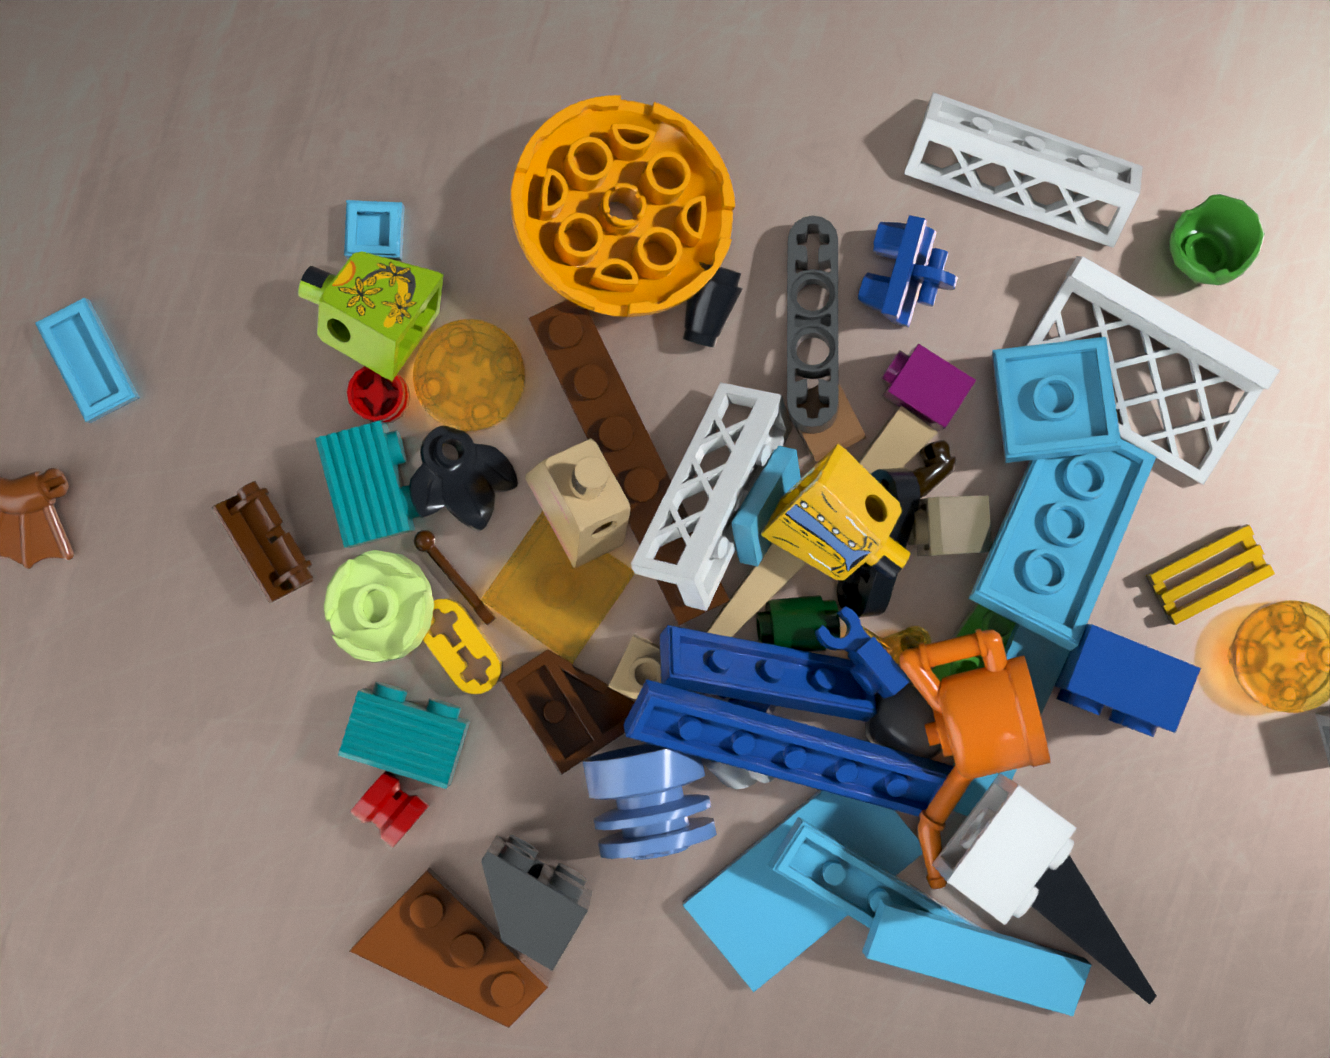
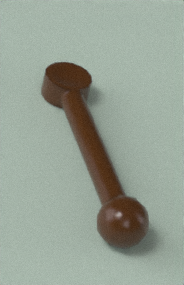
(425, 542)

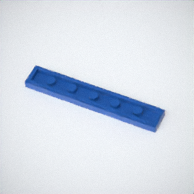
(783, 748)

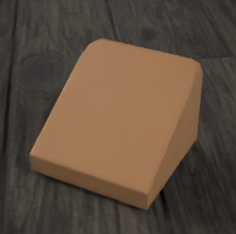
(844, 431)

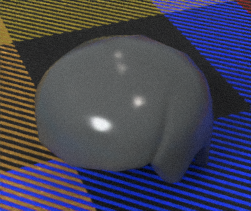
(901, 723)

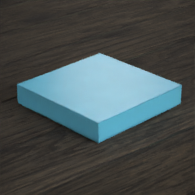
(1056, 400)

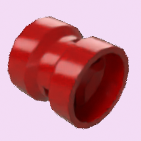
(369, 392)
(389, 808)

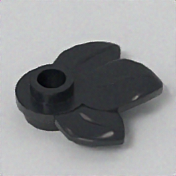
(462, 484)

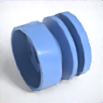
(648, 801)

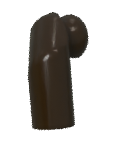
(936, 467)

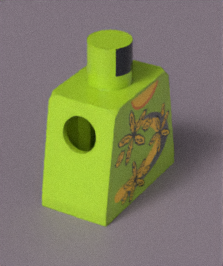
(374, 309)

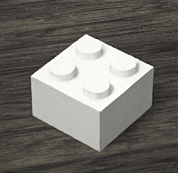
(1005, 849)

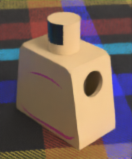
(579, 497)

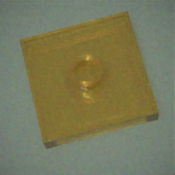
(552, 598)

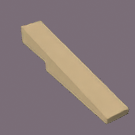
(891, 448)

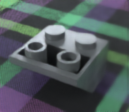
(533, 902)

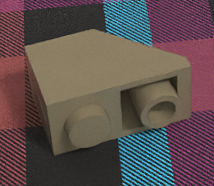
(952, 526)

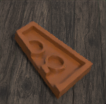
(451, 951)

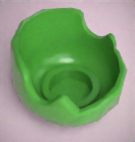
(1216, 240)

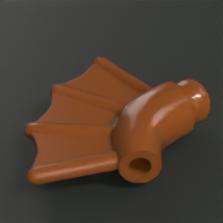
(29, 520)

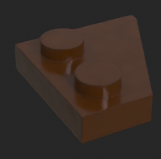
(566, 708)

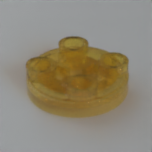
(469, 375)
(1284, 656)

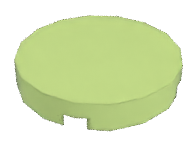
(379, 606)

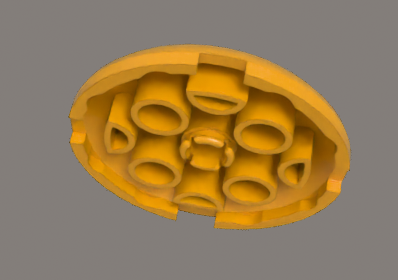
(631, 156)

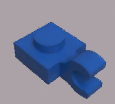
(873, 665)

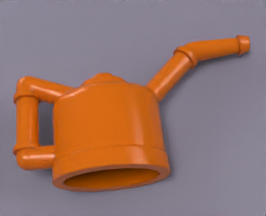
(981, 719)

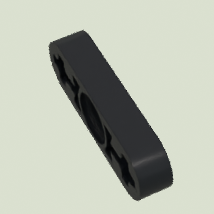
(866, 589)

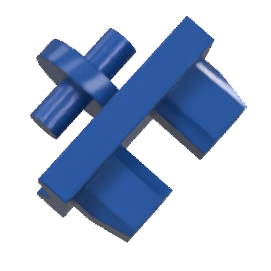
(911, 248)

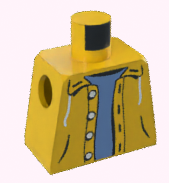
(839, 519)

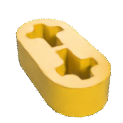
(473, 639)

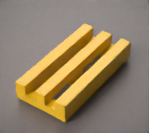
(1252, 553)

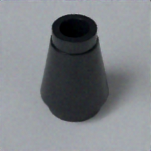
(711, 307)

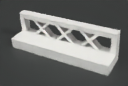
(1028, 152)
(712, 538)

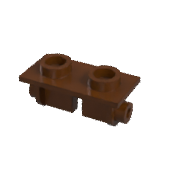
(262, 543)

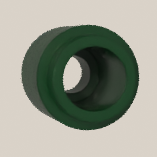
(794, 622)

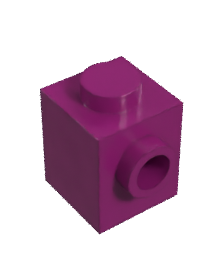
(926, 386)

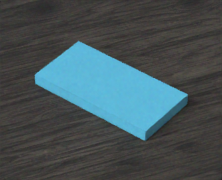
(1062, 540)
(768, 920)

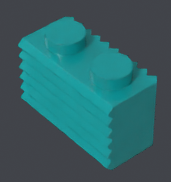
(367, 483)
(405, 735)

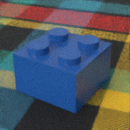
(1133, 680)

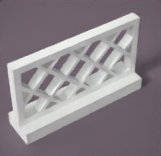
(1181, 336)

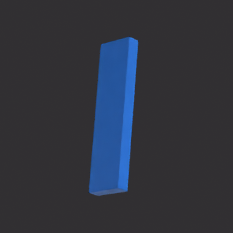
(762, 674)

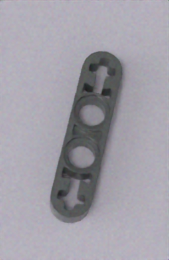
(812, 324)

